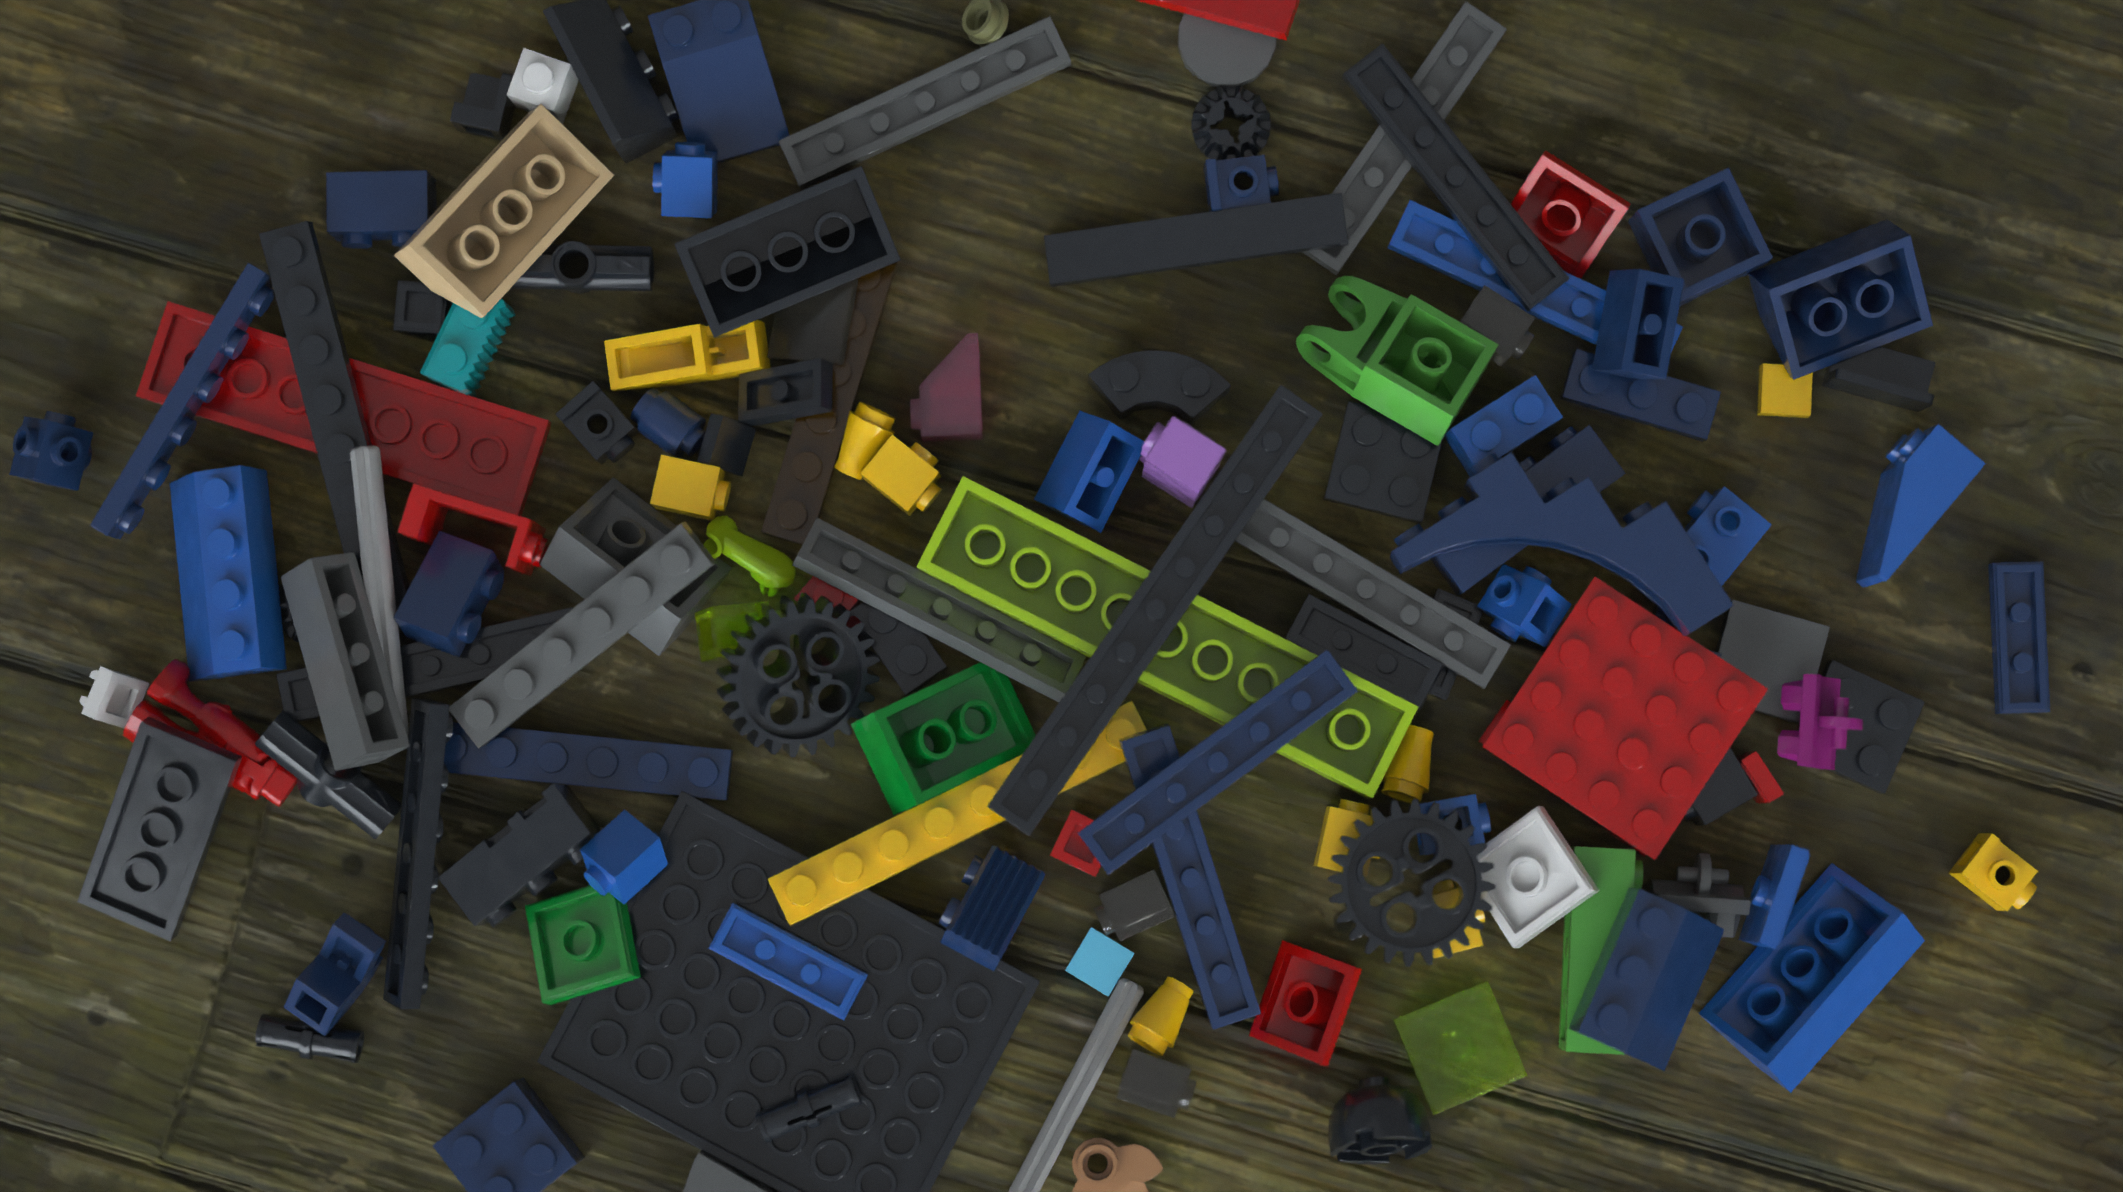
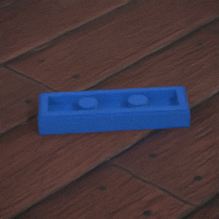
(788, 961)

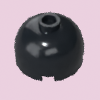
(1377, 1123)

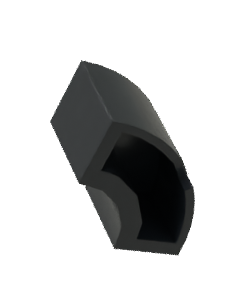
(1158, 382)

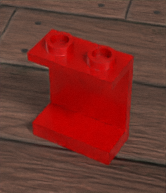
(427, 512)

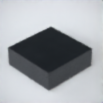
(419, 309)
(726, 444)

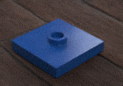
(1774, 895)

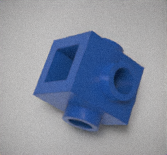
(1514, 600)

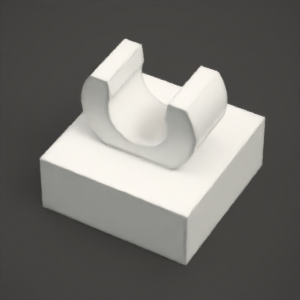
(113, 696)

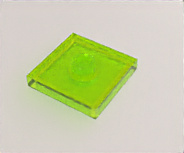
(1459, 1047)

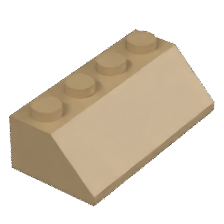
(505, 213)

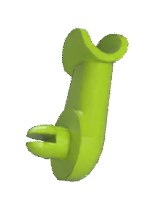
(766, 564)

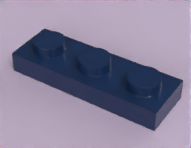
(1658, 403)

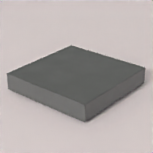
(1771, 650)

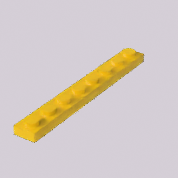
(925, 830)

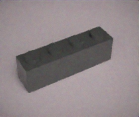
(344, 661)

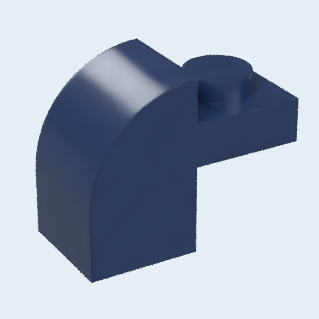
(336, 975)

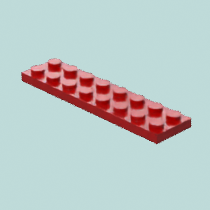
(421, 428)

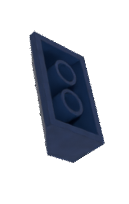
(1842, 298)
(1646, 978)

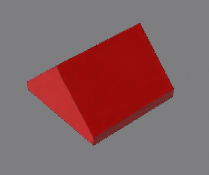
(1568, 212)
(1305, 1003)

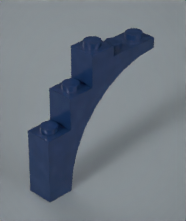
(1507, 509)

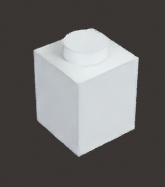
(544, 82)

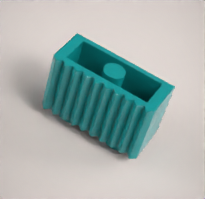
(466, 347)

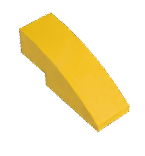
(685, 356)

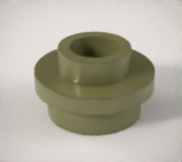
(985, 21)

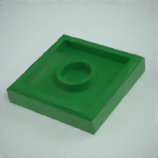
(581, 944)

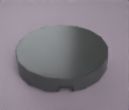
(1223, 52)

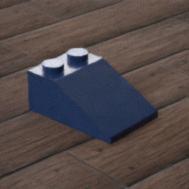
(719, 77)

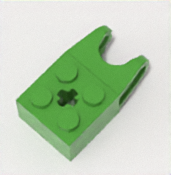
(1399, 356)

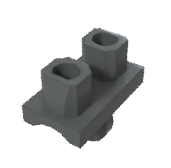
(1707, 891)

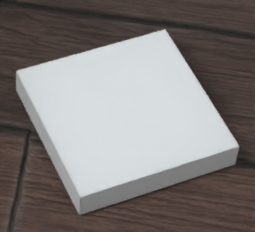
(1533, 876)

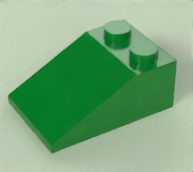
(944, 735)

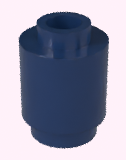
(669, 423)

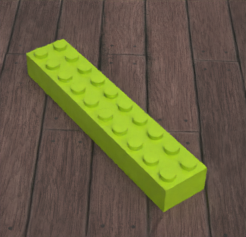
(1207, 662)

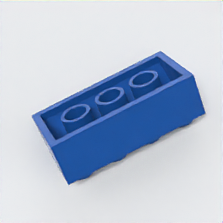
(227, 573)
(1830, 965)

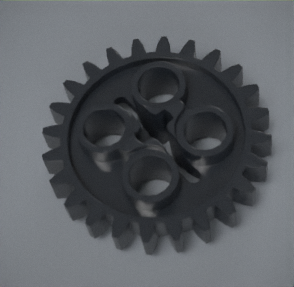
(756, 687)
(1431, 925)

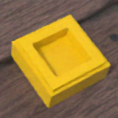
(1781, 394)

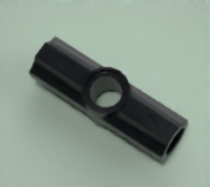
(608, 269)
(318, 781)

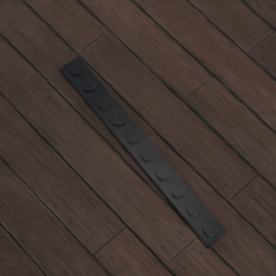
(1154, 610)

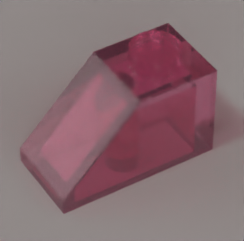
(951, 396)

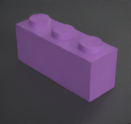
(1180, 460)

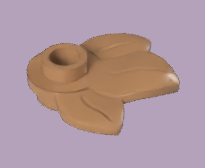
(1125, 1170)

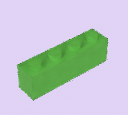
(1587, 931)

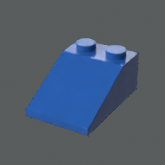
(1911, 496)

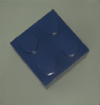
(1701, 235)
(509, 1145)

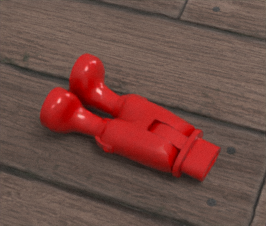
(257, 772)

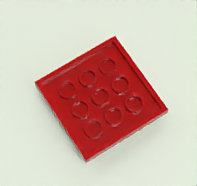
(1625, 718)

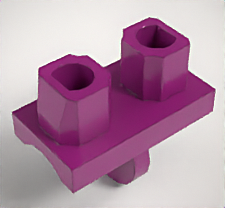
(1822, 721)

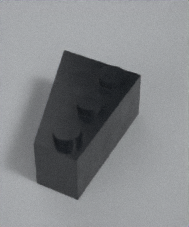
(521, 857)

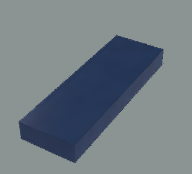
(2019, 637)

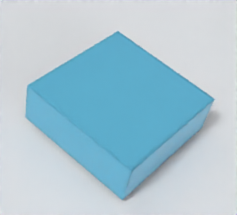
(1099, 961)

